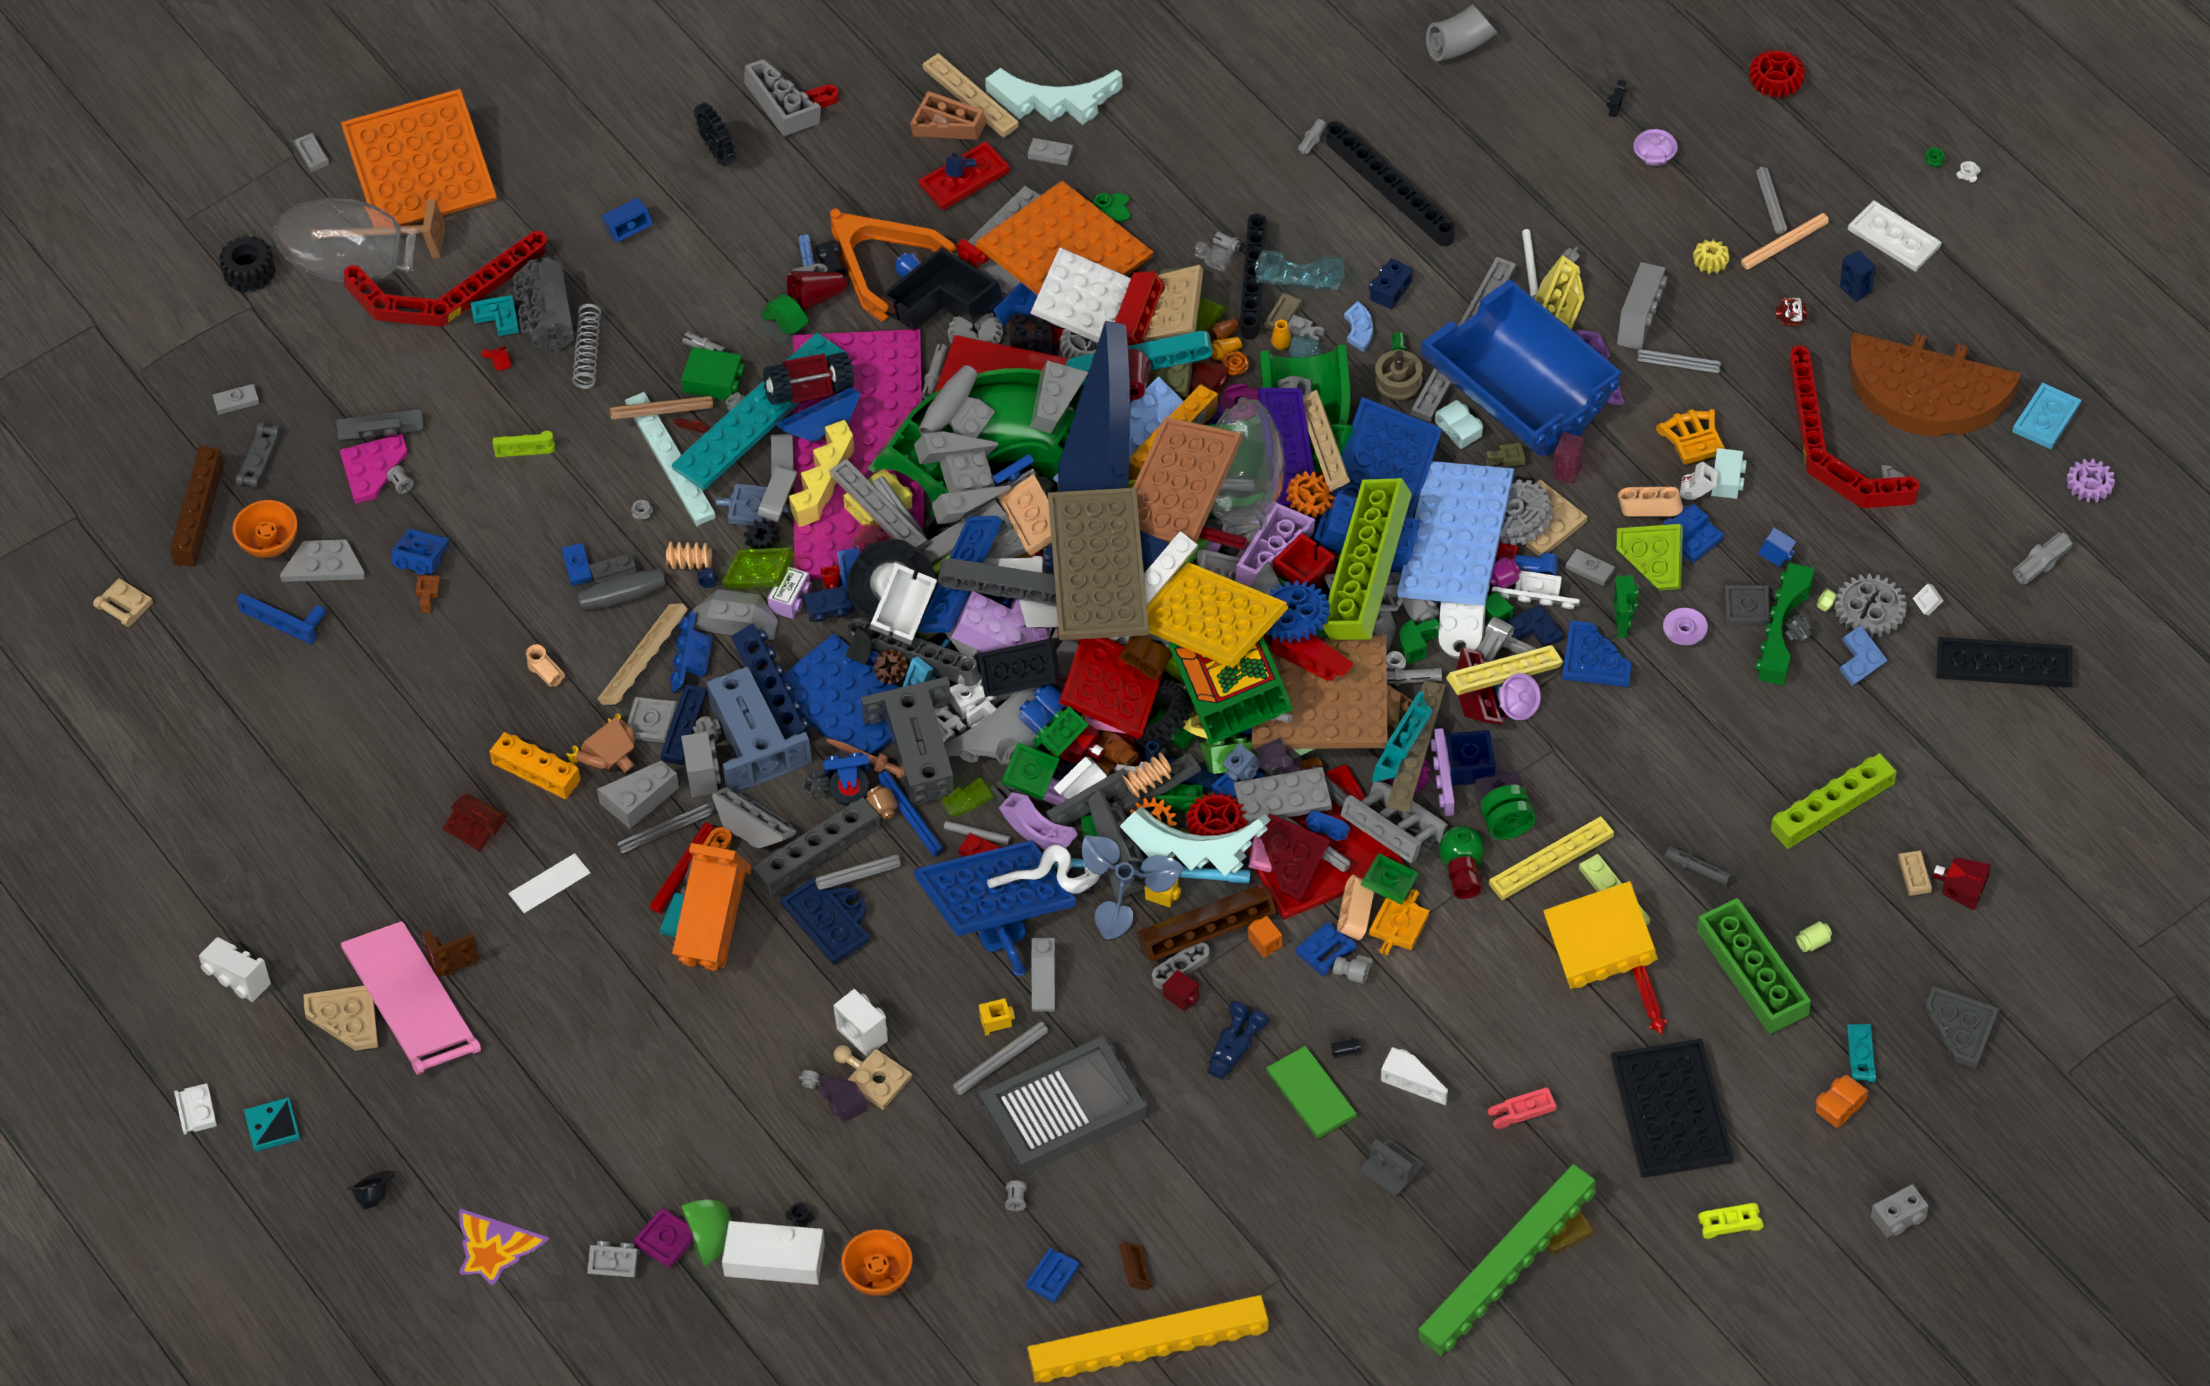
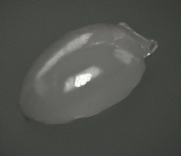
(338, 233)
(1256, 472)

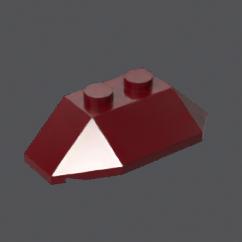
(1481, 703)

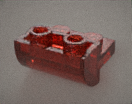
(473, 821)

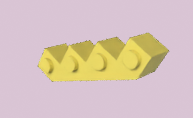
(817, 482)

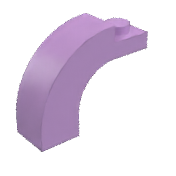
(1032, 825)

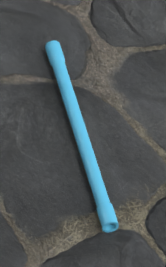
(1240, 876)

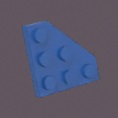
(1593, 657)

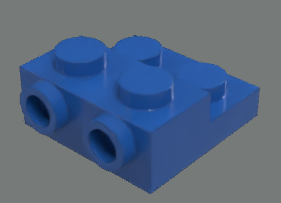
(1698, 532)
(419, 551)

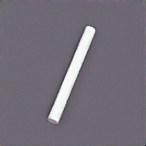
(1532, 278)

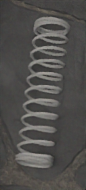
(587, 374)

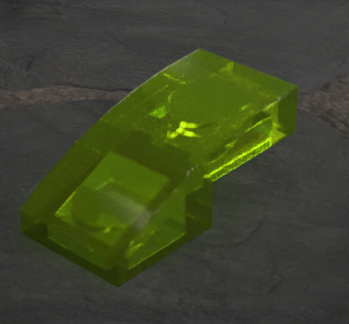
(969, 798)

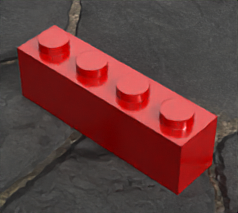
(1139, 305)

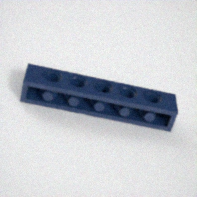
(745, 643)

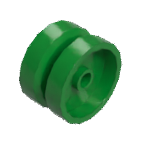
(1507, 812)

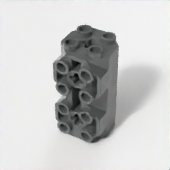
(546, 305)

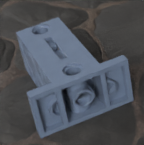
(753, 733)

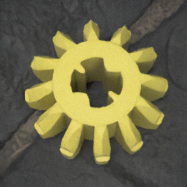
(1711, 256)

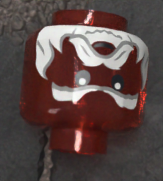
(1791, 311)

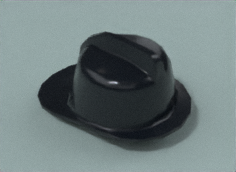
(371, 1189)

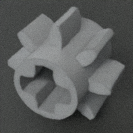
(705, 724)

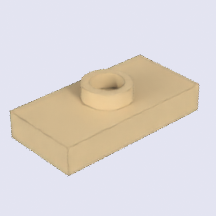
(1914, 873)

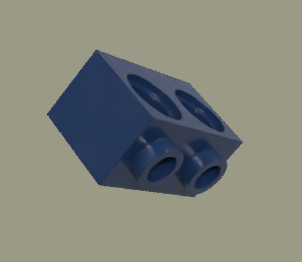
(1857, 275)

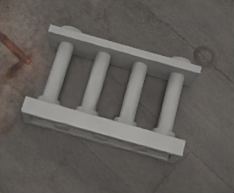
(1386, 832)

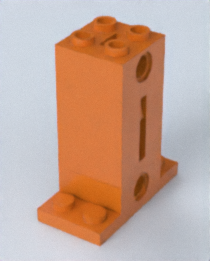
(710, 906)

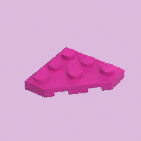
(369, 463)

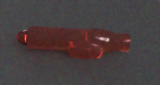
(697, 426)

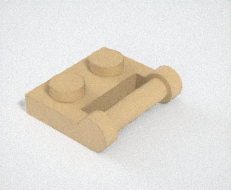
(126, 597)

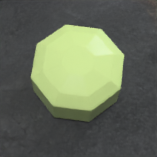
(1826, 600)

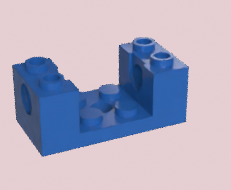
(1338, 522)

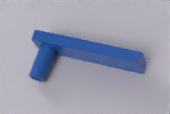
(286, 623)

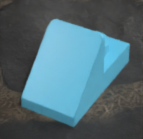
(918, 672)

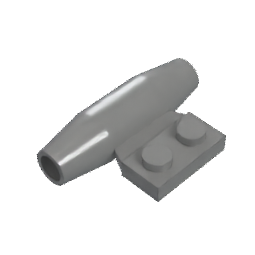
(953, 406)

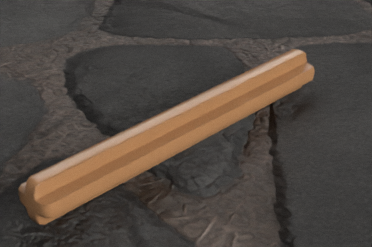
(661, 407)

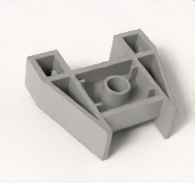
(964, 472)

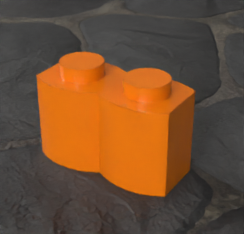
(1841, 1100)

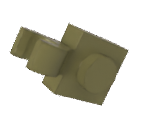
(1508, 454)

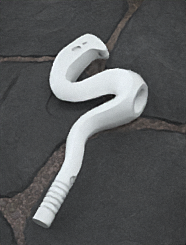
(1052, 854)

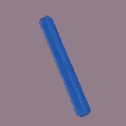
(911, 814)

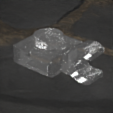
(1215, 257)

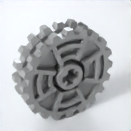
(1526, 513)

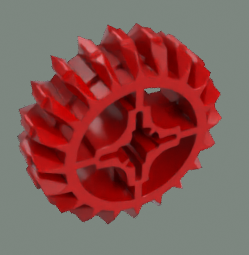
(1776, 79)
(1217, 811)

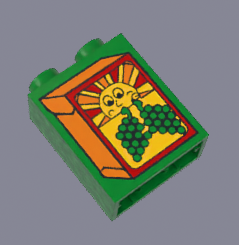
(1234, 697)

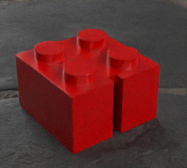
(1300, 563)

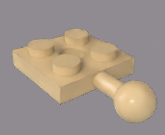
(875, 1064)

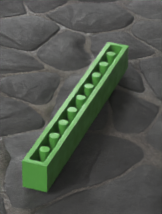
(1507, 1260)

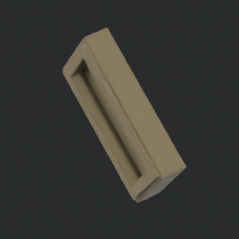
(1283, 310)

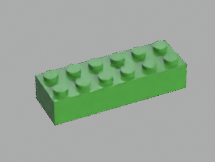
(1753, 966)

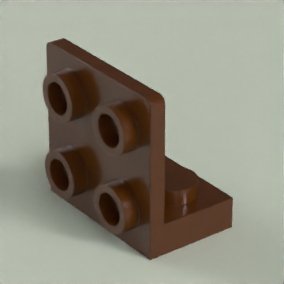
(452, 955)

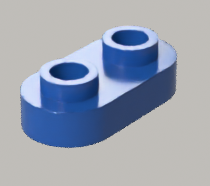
(1327, 825)

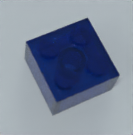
(1469, 756)

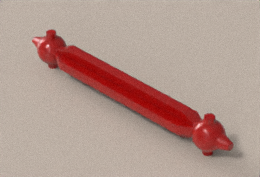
(1649, 999)

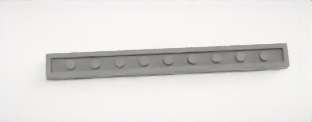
(1437, 384)

